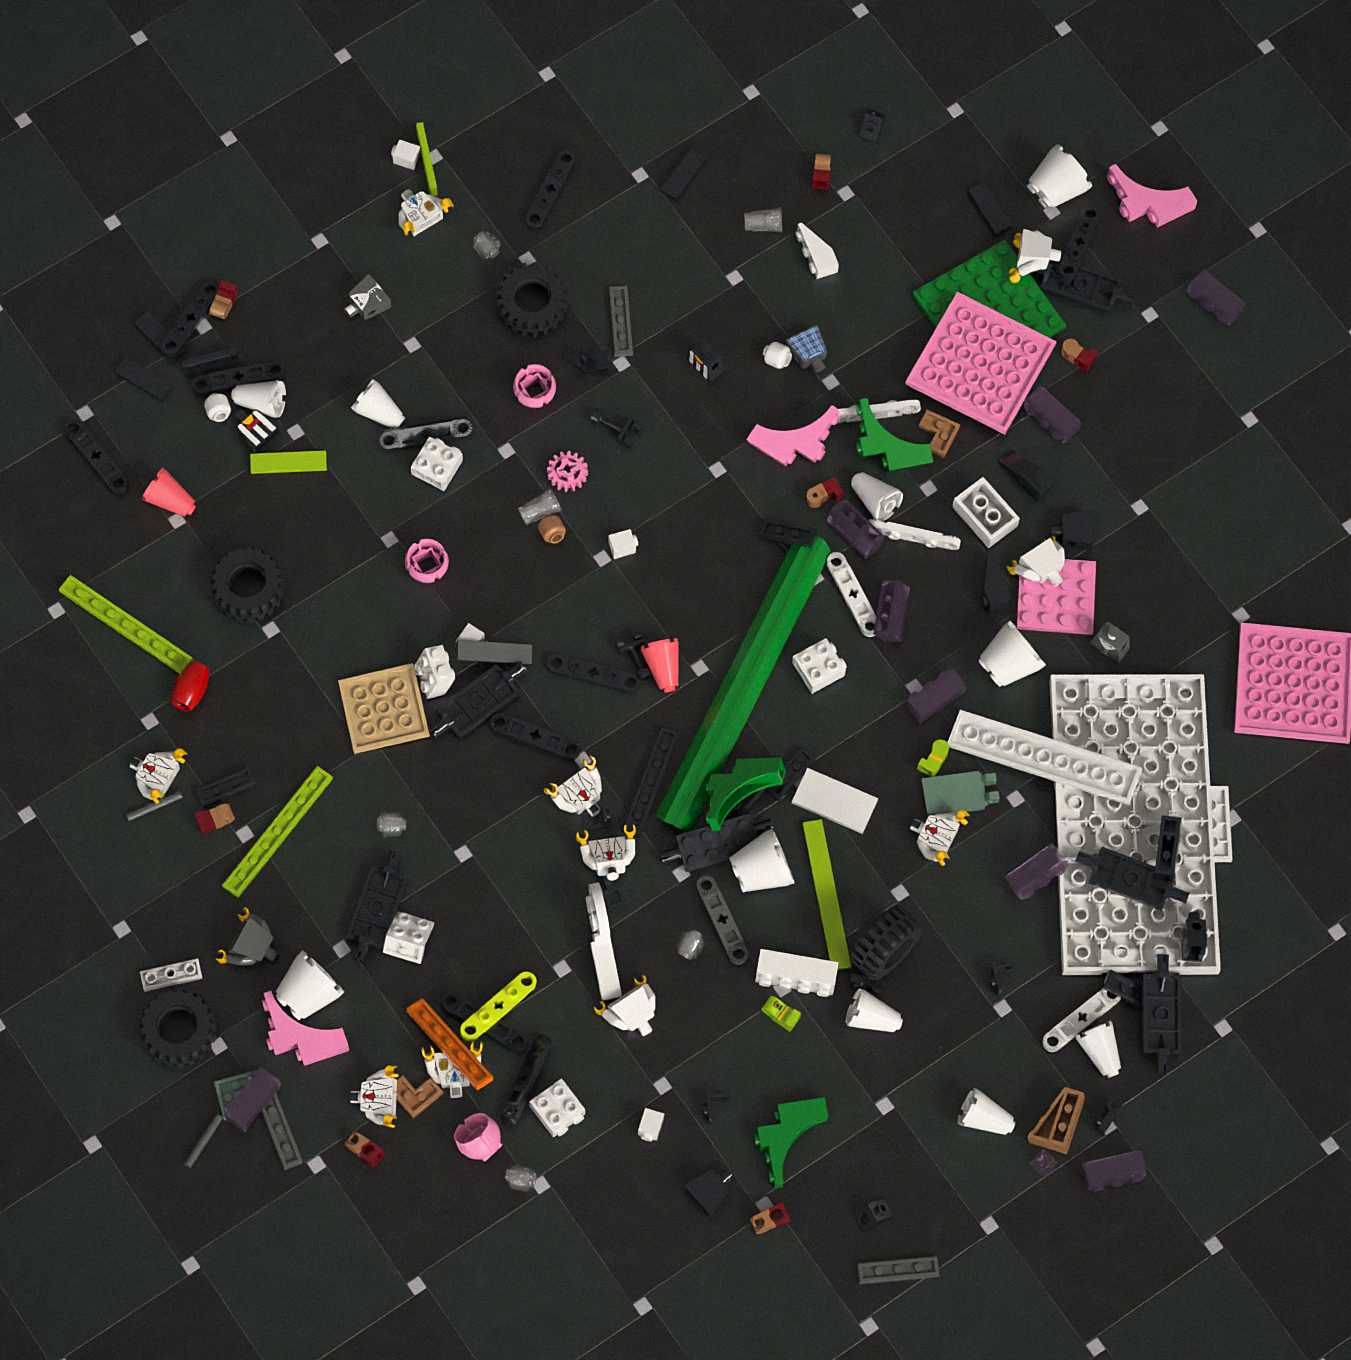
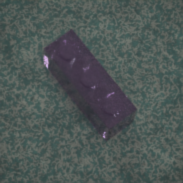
(1216, 297)
(1052, 415)
(855, 528)
(891, 611)
(935, 695)
(1037, 872)
(252, 1099)
(1114, 1170)

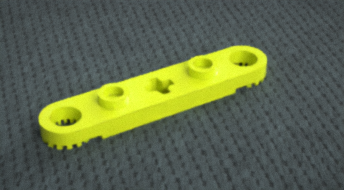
(508, 997)

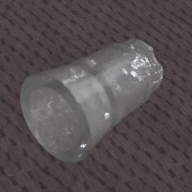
(764, 220)
(539, 507)

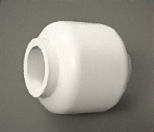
(777, 355)
(217, 407)

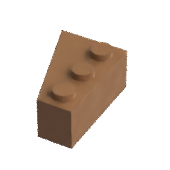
(1059, 1122)

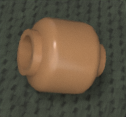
(551, 529)

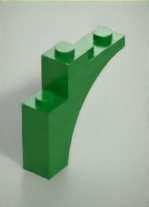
(877, 441)
(746, 778)
(793, 1121)

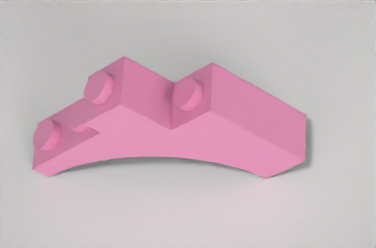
(1140, 200)
(806, 440)
(311, 1043)

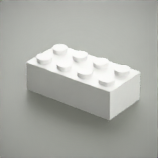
(796, 972)

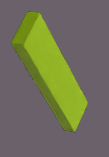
(426, 159)
(288, 462)

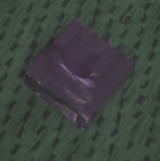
(1043, 1163)

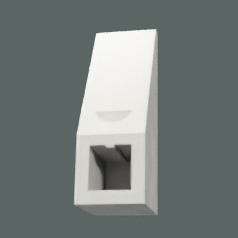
(818, 252)

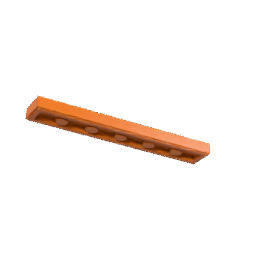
(449, 1044)

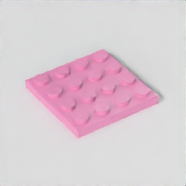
(1059, 608)

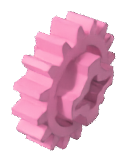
(573, 466)

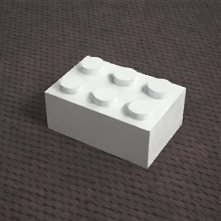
(985, 512)

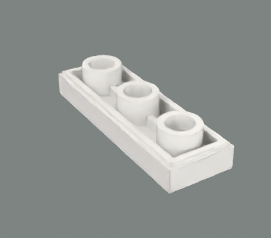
(159, 978)

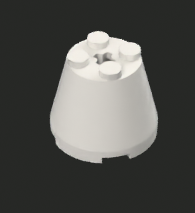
(1058, 178)
(1010, 656)
(762, 864)
(307, 987)

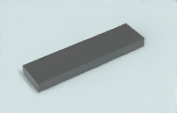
(620, 321)
(493, 652)
(281, 1133)
(898, 1270)

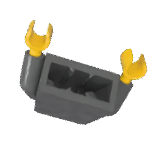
(250, 942)

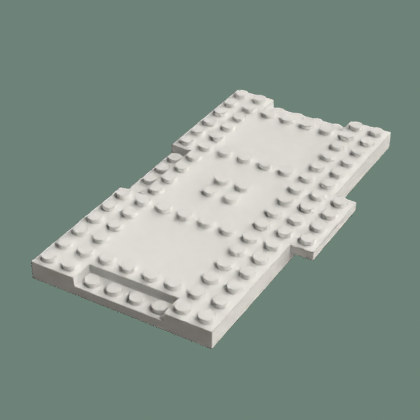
(1163, 729)

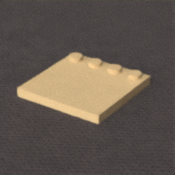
(383, 708)

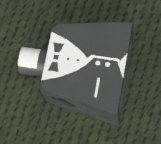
(367, 299)
(1111, 642)

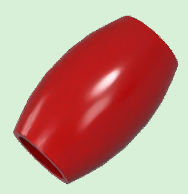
(190, 686)

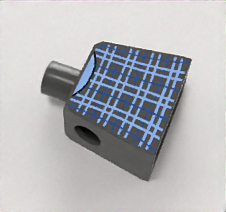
(808, 348)

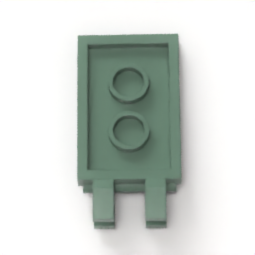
(958, 792)

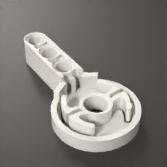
(602, 947)

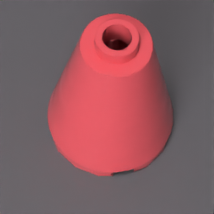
(169, 494)
(663, 662)

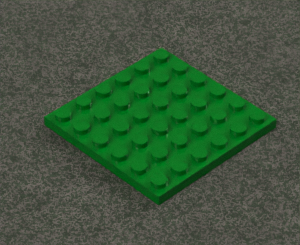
(988, 282)

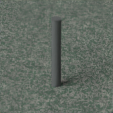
(153, 806)
(203, 1140)

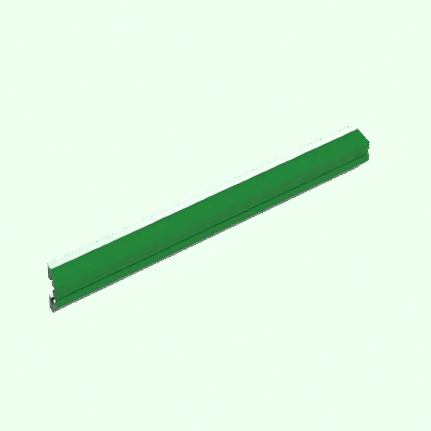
(743, 683)

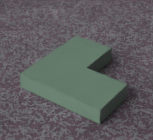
(228, 1088)

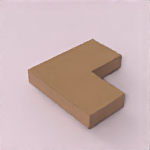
(943, 430)
(416, 1100)

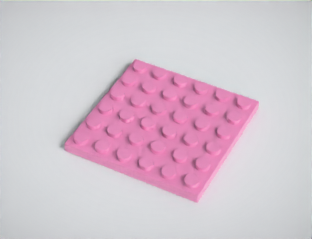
(980, 363)
(1293, 683)

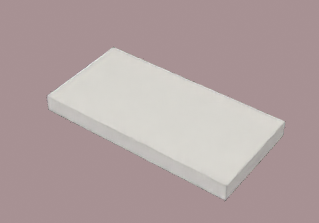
(834, 800)

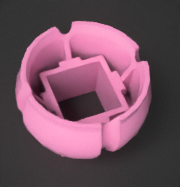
(529, 377)
(422, 551)
(478, 1137)

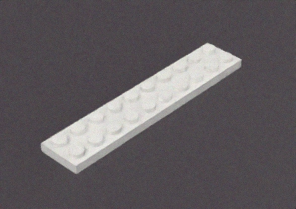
(1044, 757)

